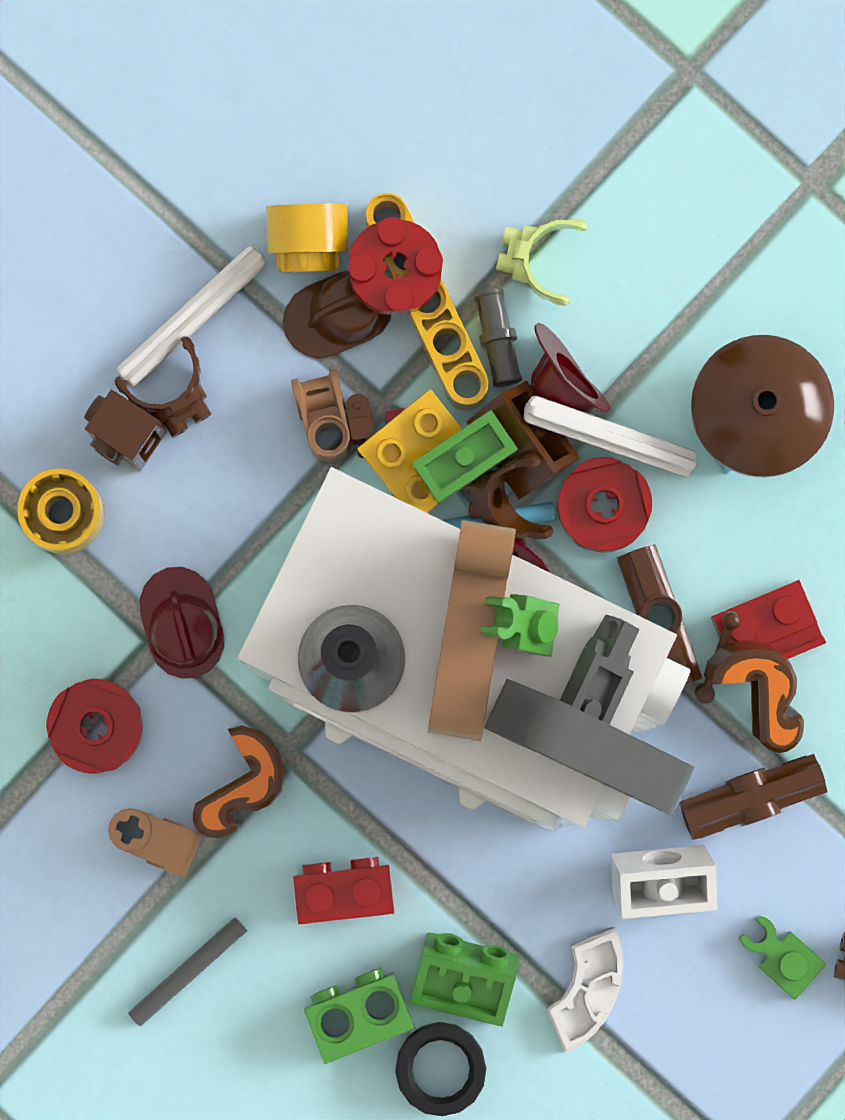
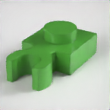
(524, 623)
(786, 961)

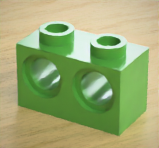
(363, 1027)

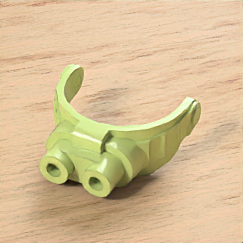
(517, 257)

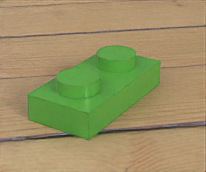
(464, 457)

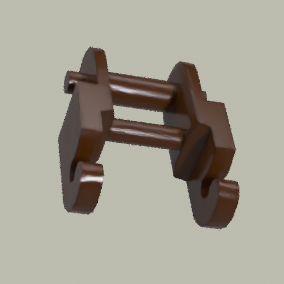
(359, 419)

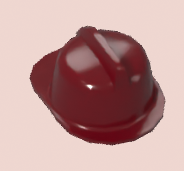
(560, 377)
(181, 622)

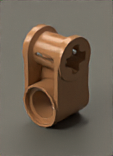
(322, 408)
(162, 844)

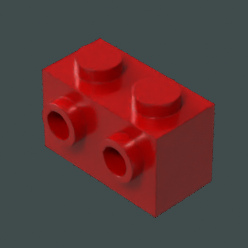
(343, 894)

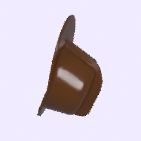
(330, 318)

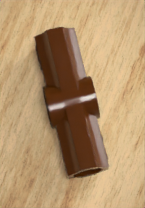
(650, 587)
(753, 796)

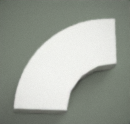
(591, 990)

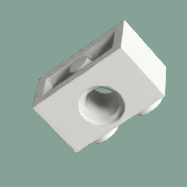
(663, 882)

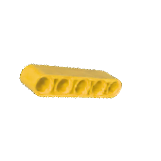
(433, 324)

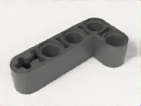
(589, 746)

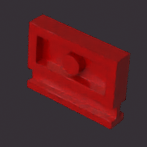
(777, 619)

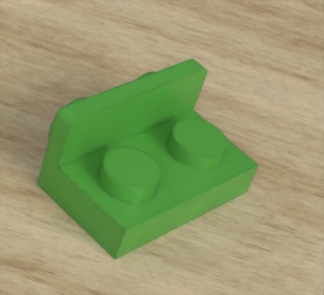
(465, 978)

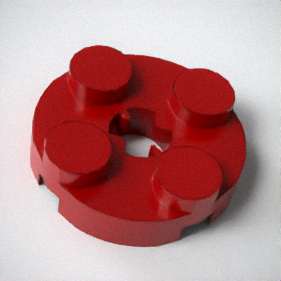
(367, 267)
(619, 482)
(70, 738)

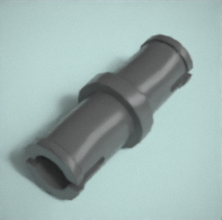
(498, 337)

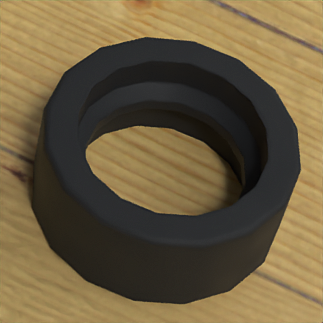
(436, 1105)

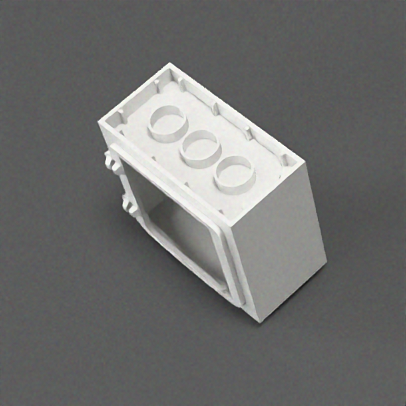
(401, 563)

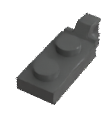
(602, 670)

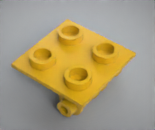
(405, 440)

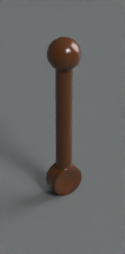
(731, 620)

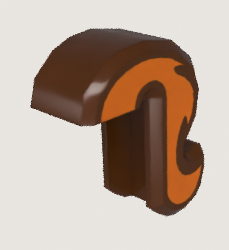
(772, 690)
(247, 793)

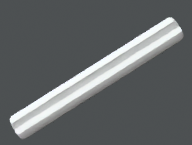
(191, 316)
(610, 436)

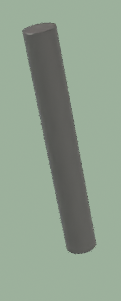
(187, 971)

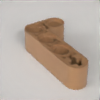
(465, 653)

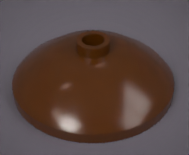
(743, 433)

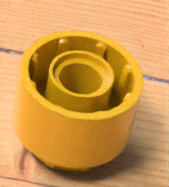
(307, 236)
(38, 498)

